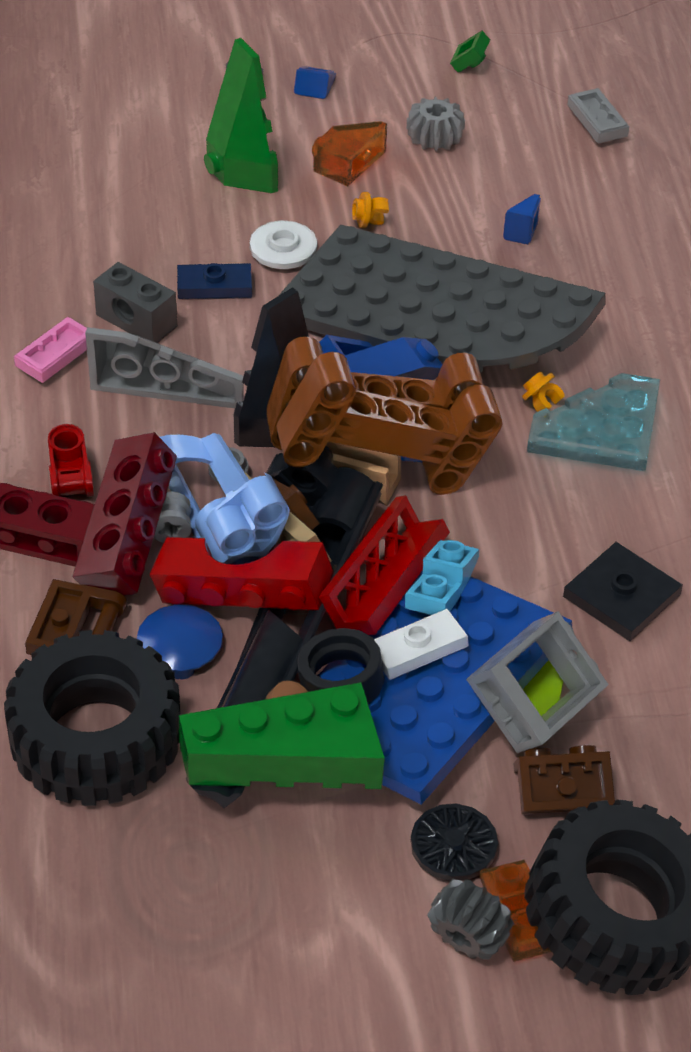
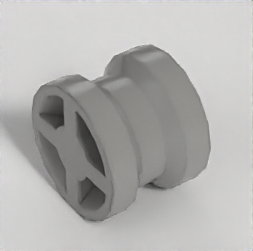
(174, 517)

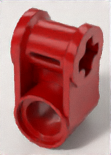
(68, 462)

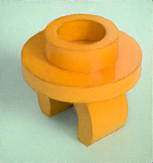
(369, 210)
(539, 387)

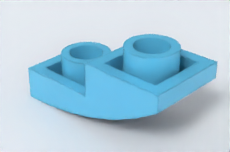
(443, 577)

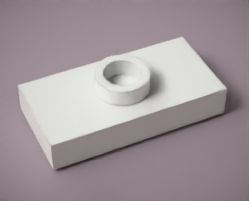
(421, 643)

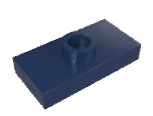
(214, 281)

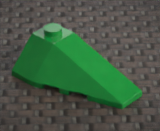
(239, 126)

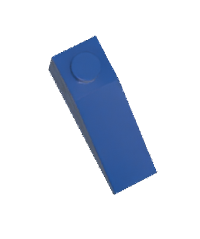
(398, 358)

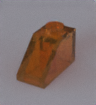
(349, 150)

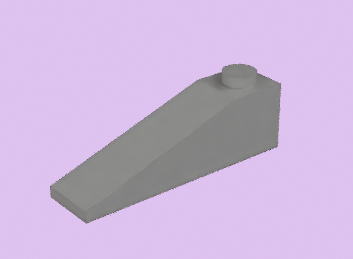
(144, 368)

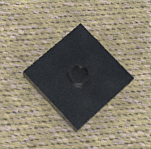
(622, 591)

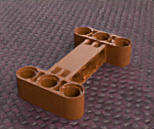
(454, 376)
(332, 411)

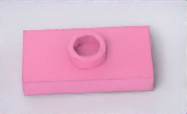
(53, 350)

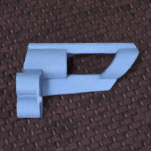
(243, 522)

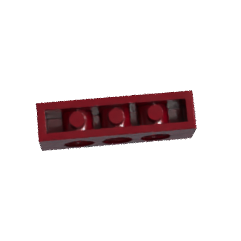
(126, 514)
(42, 524)

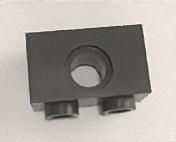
(135, 303)

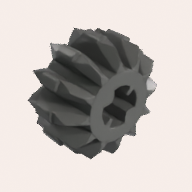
(470, 919)

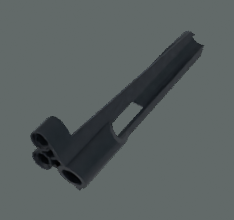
(343, 505)

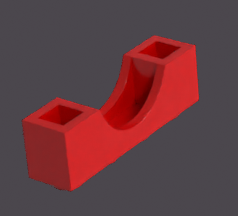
(284, 578)

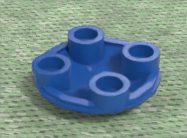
(183, 636)

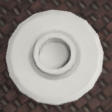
(283, 244)

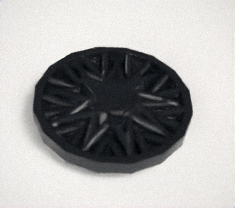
(454, 842)

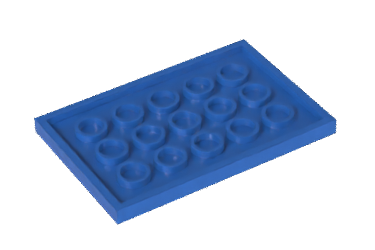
(432, 712)

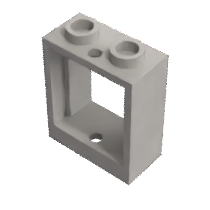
(511, 705)

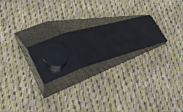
(277, 326)

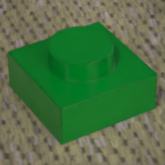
(470, 52)

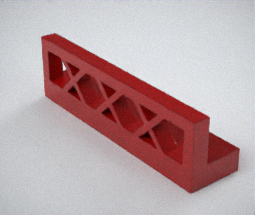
(387, 578)

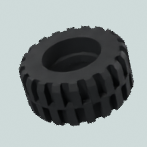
(98, 762)
(587, 932)

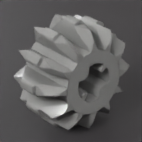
(435, 123)

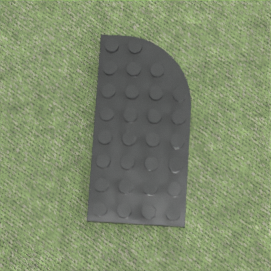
(394, 289)

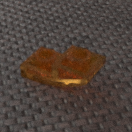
(509, 884)

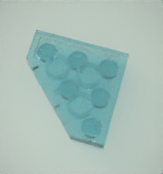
(600, 425)

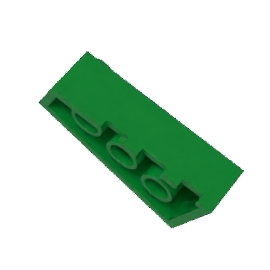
(285, 740)

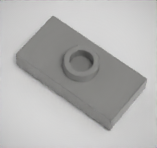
(598, 115)

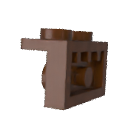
(563, 780)

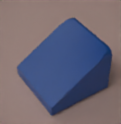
(313, 82)
(522, 220)

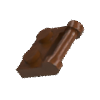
(67, 609)

